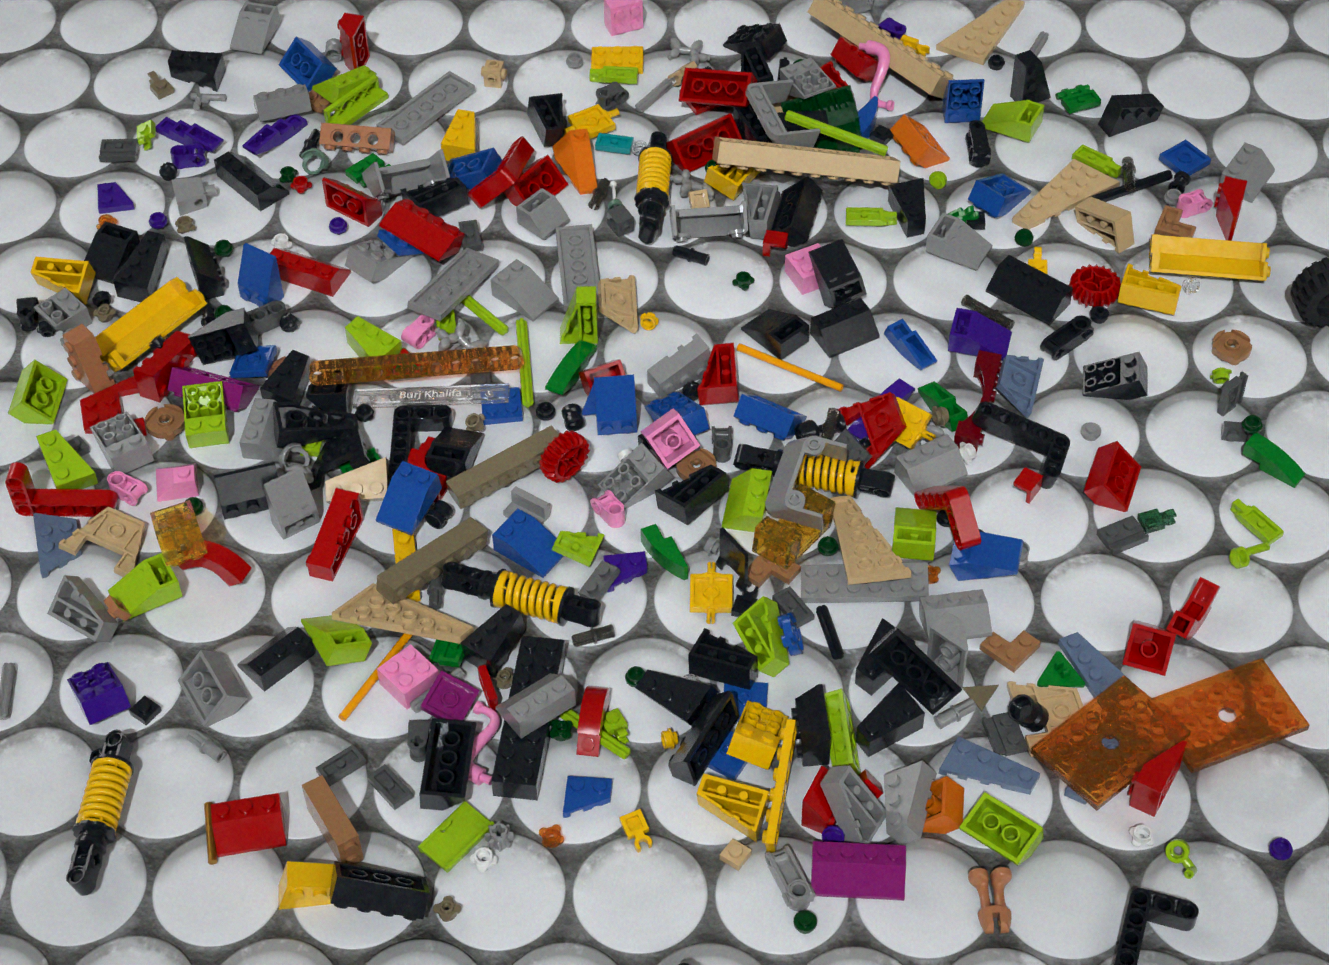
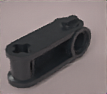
(978, 144)
(1068, 337)

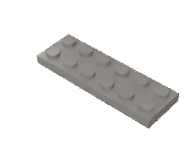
(427, 106)
(576, 260)
(453, 284)
(829, 585)

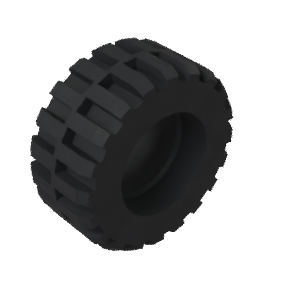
(1311, 293)

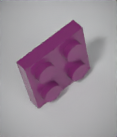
(449, 698)

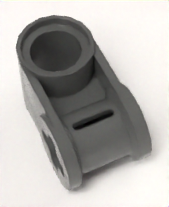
(611, 95)
(722, 443)
(418, 738)

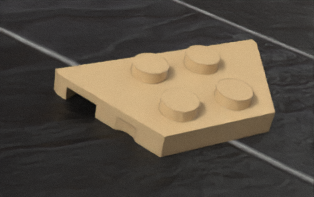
(618, 301)

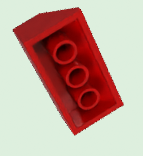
(715, 87)
(696, 146)
(422, 230)
(310, 272)

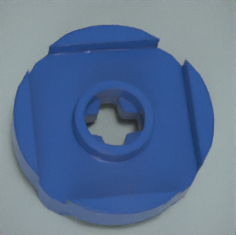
(792, 636)

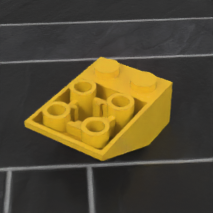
(757, 735)

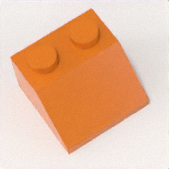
(944, 807)

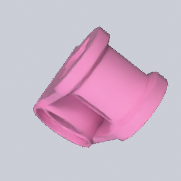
(1193, 203)
(419, 331)
(126, 487)
(609, 509)

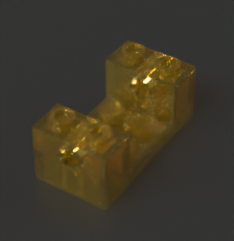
(176, 527)
(785, 540)

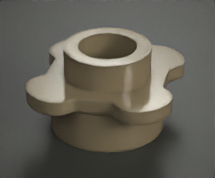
(184, 224)
(104, 313)
(940, 415)
(475, 422)
(504, 683)
(447, 915)

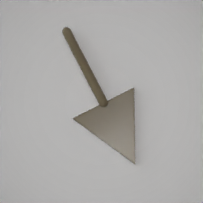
(979, 694)

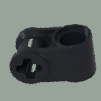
(27, 314)

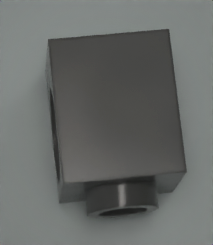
(620, 220)

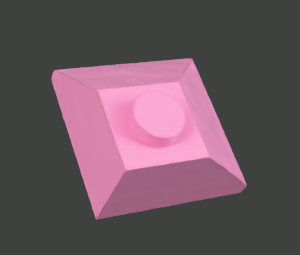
(177, 482)

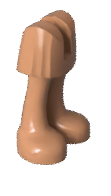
(999, 879)

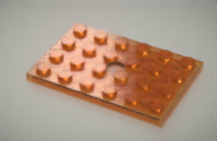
(1254, 696)
(1120, 712)

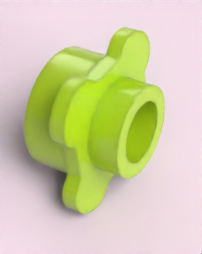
(1220, 375)

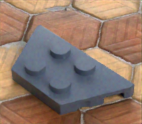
(1020, 381)
(49, 533)

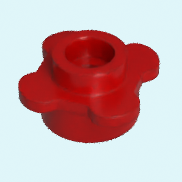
(300, 184)

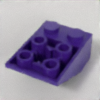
(976, 332)
(99, 692)

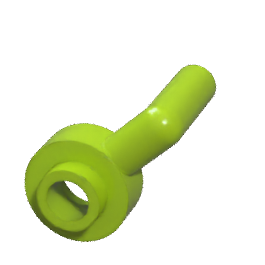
(1240, 557)
(1182, 858)

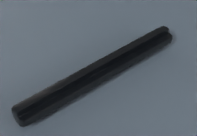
(1140, 184)

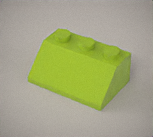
(342, 84)
(37, 394)
(747, 500)
(1002, 829)

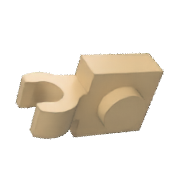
(680, 73)

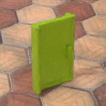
(462, 833)

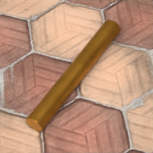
(211, 847)

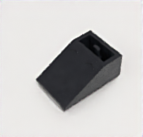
(768, 36)
(111, 250)
(836, 274)
(778, 332)
(225, 337)
(1116, 378)
(453, 451)

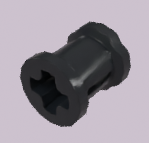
(1185, 181)

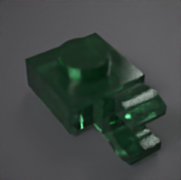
(1155, 521)

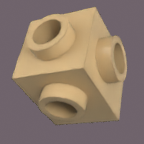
(493, 73)

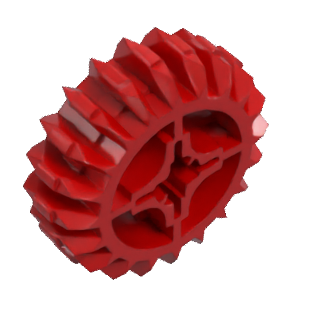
(1095, 286)
(564, 456)

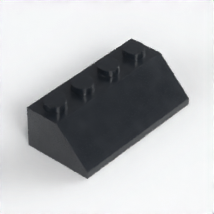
(249, 180)
(797, 210)
(1029, 290)
(914, 670)
(704, 738)
(447, 764)
(378, 891)

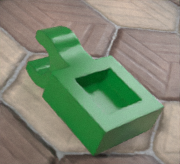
(967, 214)

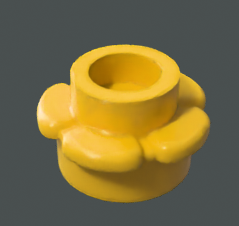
(648, 325)
(669, 739)

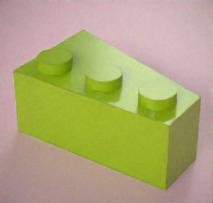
(370, 340)

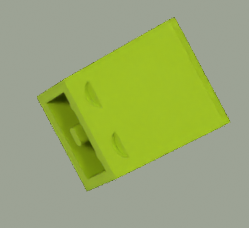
(1015, 119)
(205, 414)
(914, 533)
(147, 586)
(337, 640)

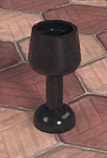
(810, 428)

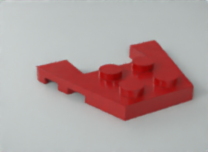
(107, 404)
(881, 420)

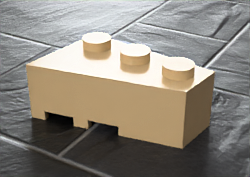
(1107, 221)
(369, 481)

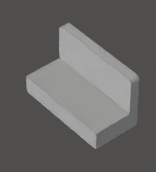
(529, 504)

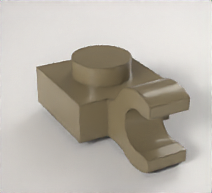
(160, 88)

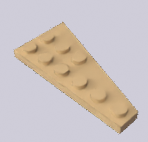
(982, 35)
(1064, 192)
(863, 549)
(405, 616)

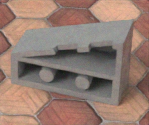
(762, 206)
(906, 801)

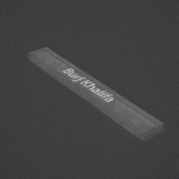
(432, 395)

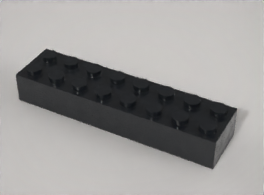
(522, 760)

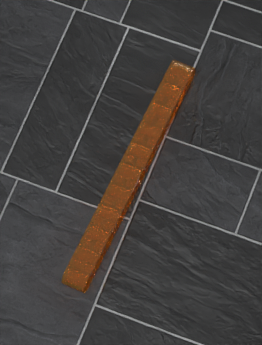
(407, 370)

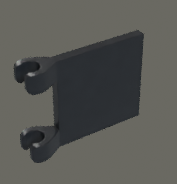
(735, 557)

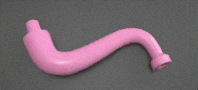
(882, 52)
(478, 774)

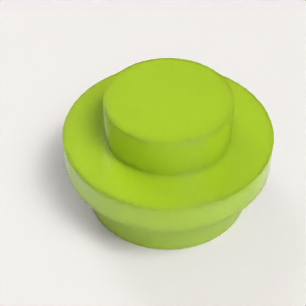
(938, 179)

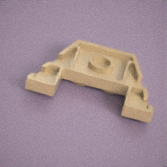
(112, 531)
(1059, 701)

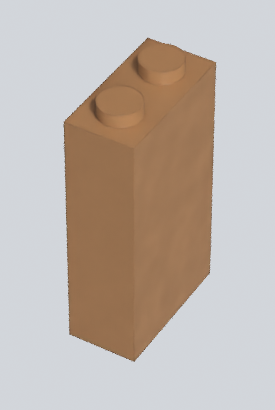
(332, 821)

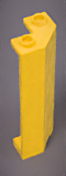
(1209, 257)
(153, 316)

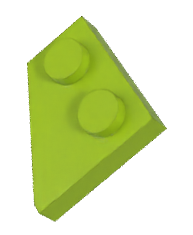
(578, 546)

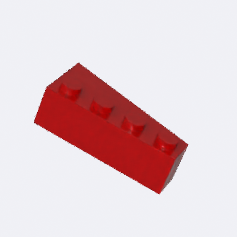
(155, 372)
(335, 535)

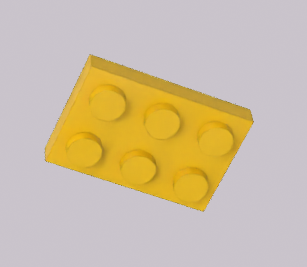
(617, 56)

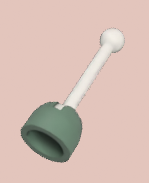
(615, 202)

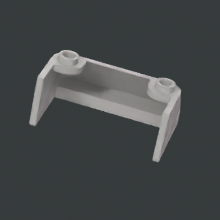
(761, 98)
(390, 179)
(709, 222)
(782, 498)

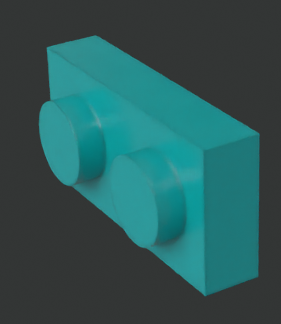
(614, 143)

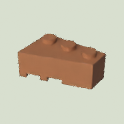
(85, 359)

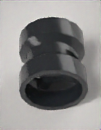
(573, 417)
(440, 512)

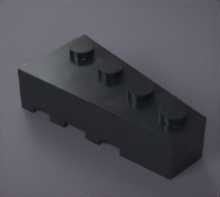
(142, 269)

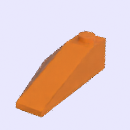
(576, 159)

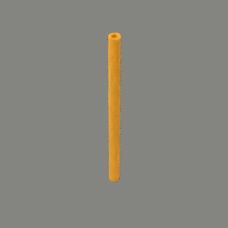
(790, 367)
(372, 678)

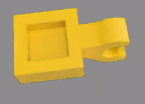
(914, 43)
(1037, 261)

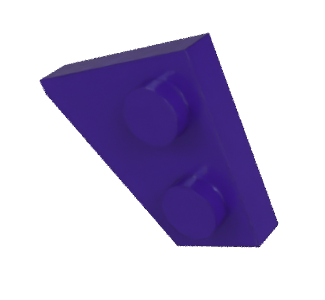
(113, 199)
(630, 565)

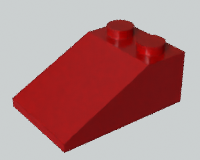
(1229, 204)
(1155, 779)

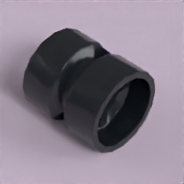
(1028, 713)

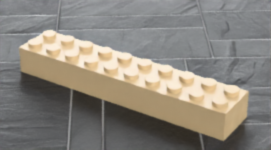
(902, 58)
(805, 160)

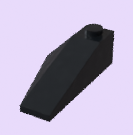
(331, 396)
(308, 425)

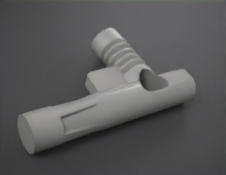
(205, 98)

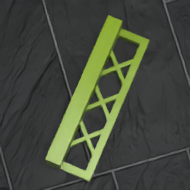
(356, 108)
(843, 741)

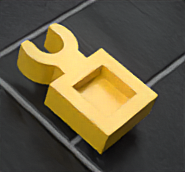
(636, 827)

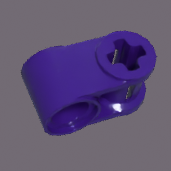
(893, 27)
(186, 157)

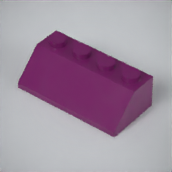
(236, 392)
(858, 870)

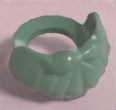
(307, 155)

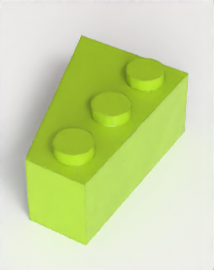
(581, 317)
(64, 463)
(762, 635)

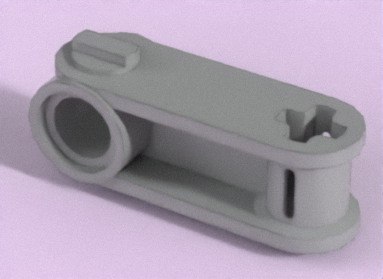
(790, 879)

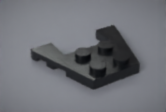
(338, 451)

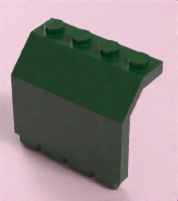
(840, 110)

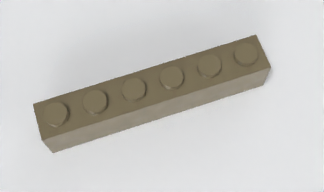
(500, 469)
(428, 561)

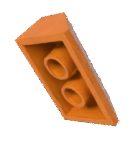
(918, 142)

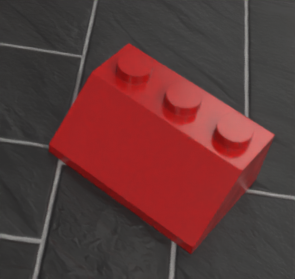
(353, 40)
(538, 175)
(351, 202)
(1112, 477)
(248, 825)

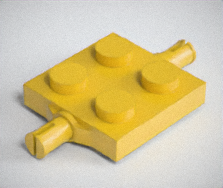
(594, 120)
(916, 423)
(711, 592)

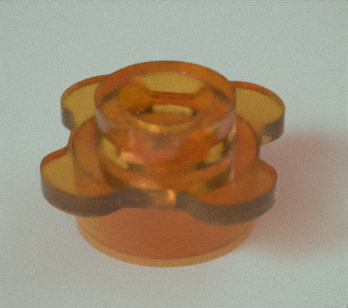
(106, 217)
(933, 577)
(551, 842)

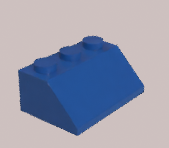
(306, 64)
(768, 416)

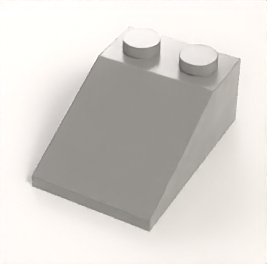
(523, 290)

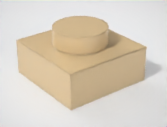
(698, 199)
(735, 854)

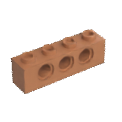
(330, 131)

